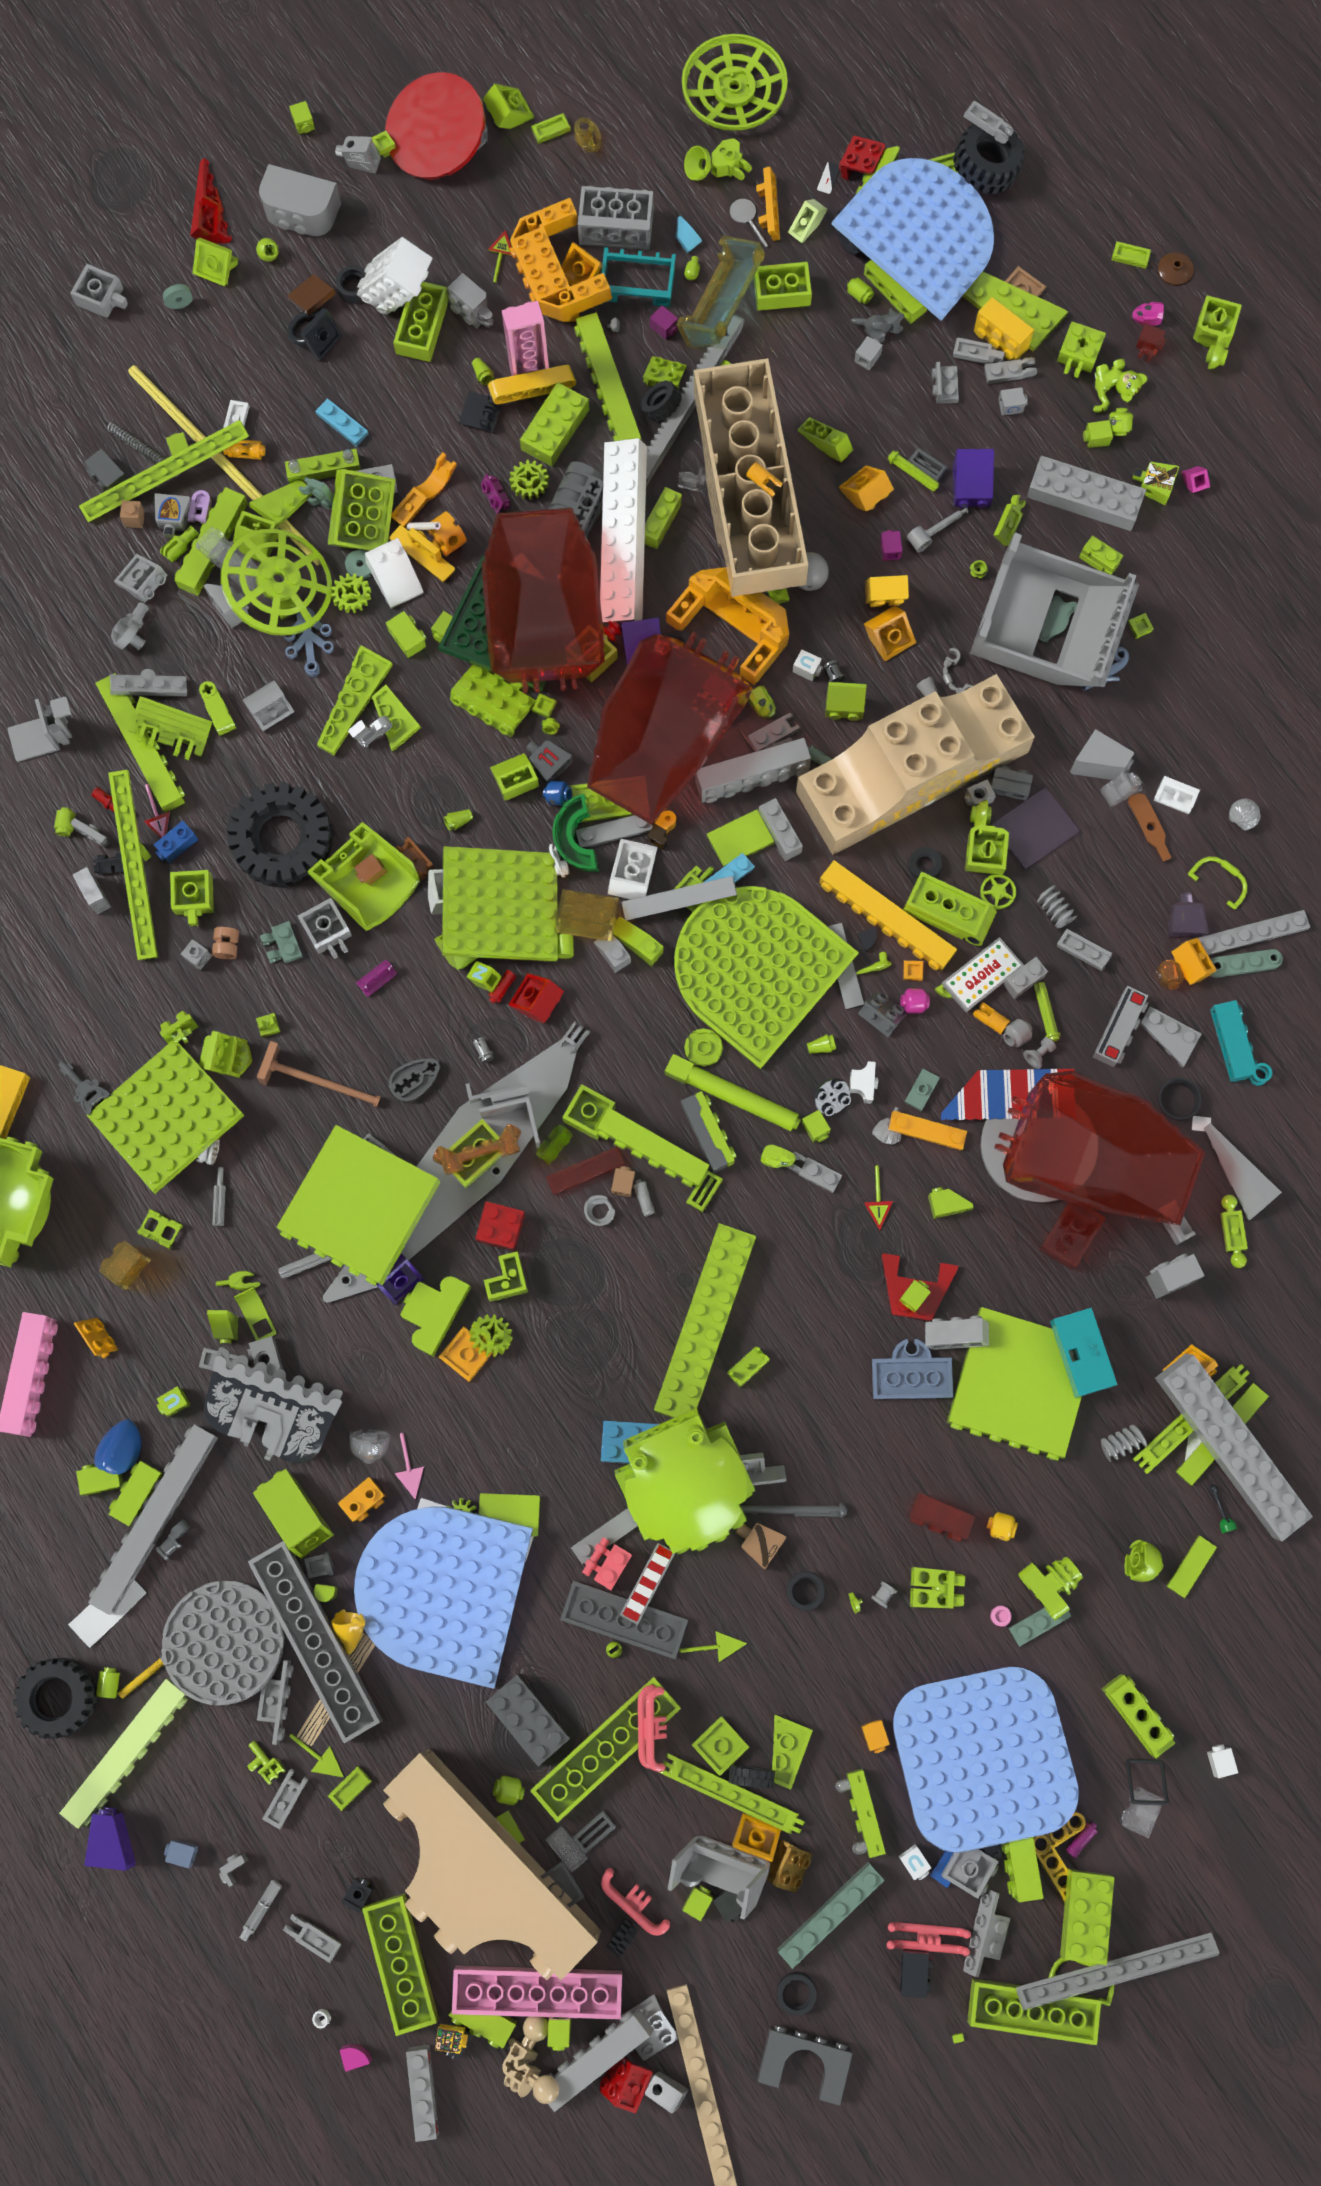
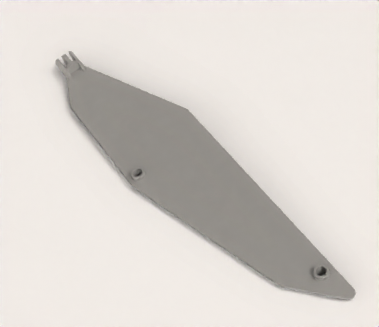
(546, 1082)

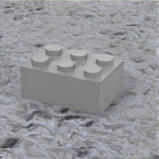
(1174, 1275)

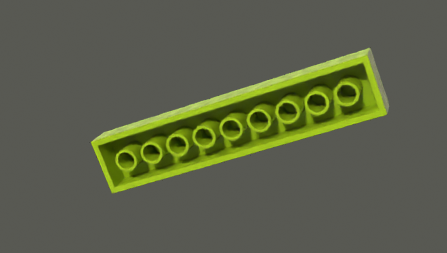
(705, 1322)

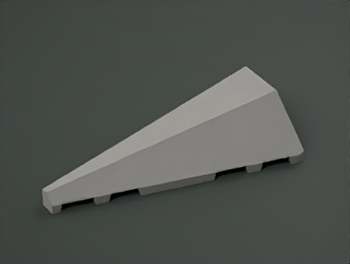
(1249, 1184)

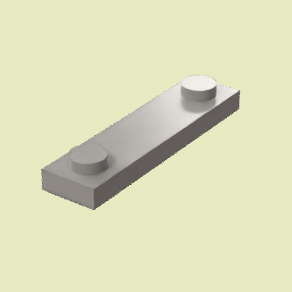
(612, 831)
(611, 1531)

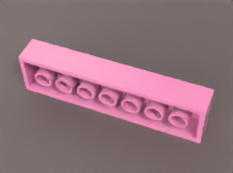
(527, 1993)

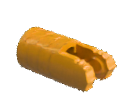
(761, 476)
(991, 1018)

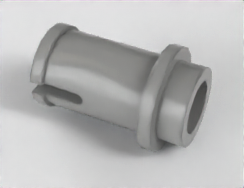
(483, 1050)

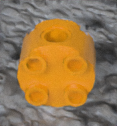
(449, 536)

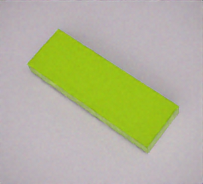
(1191, 1566)

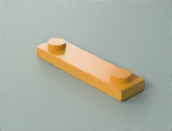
(927, 1130)

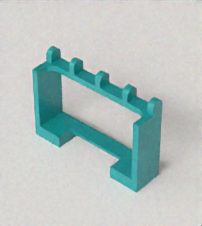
(660, 297)

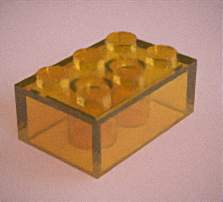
(587, 915)

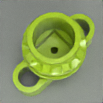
(1061, 1577)

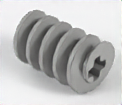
(1055, 907)
(1122, 1442)

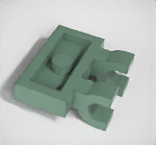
(320, 491)
(286, 943)

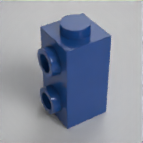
(175, 842)

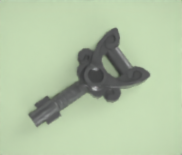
(84, 1088)

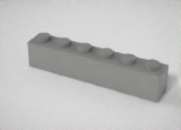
(600, 2056)

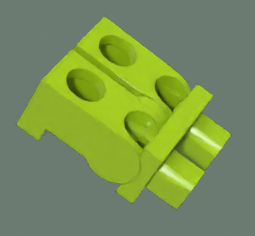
(942, 1590)

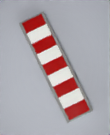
(647, 1584)

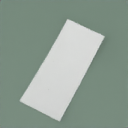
(94, 1623)

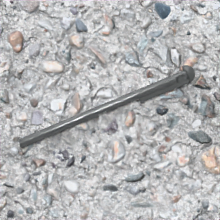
(832, 1511)

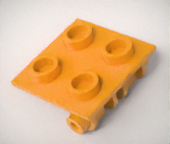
(96, 1337)

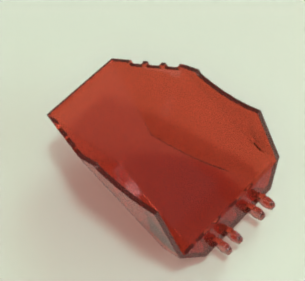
(542, 599)
(663, 723)
(1100, 1150)

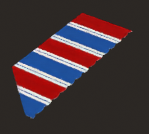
(991, 1092)

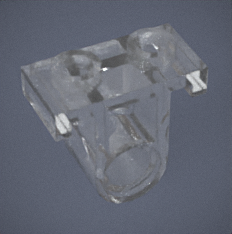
(1121, 787)

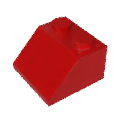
(536, 998)

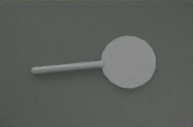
(744, 212)

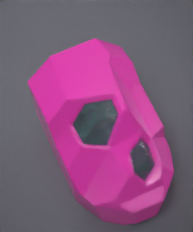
(1149, 313)

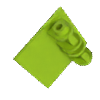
(662, 370)

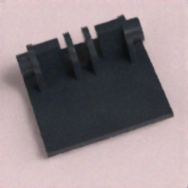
(480, 412)

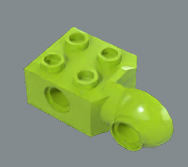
(1216, 328)
(986, 844)

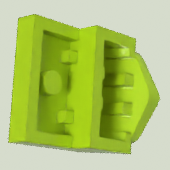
(225, 1054)

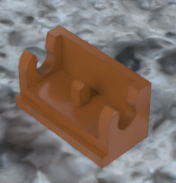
(419, 860)

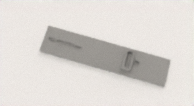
(848, 980)

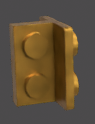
(788, 1867)

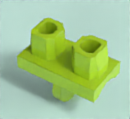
(180, 1029)

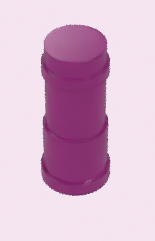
(1082, 1839)

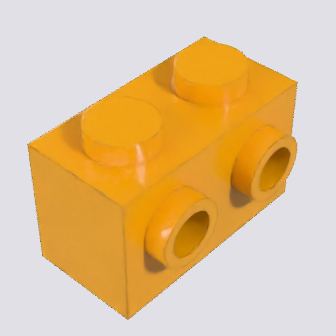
(1194, 961)
(362, 1500)

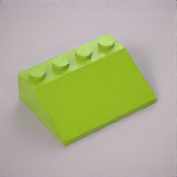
(361, 510)

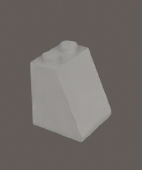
(1102, 758)

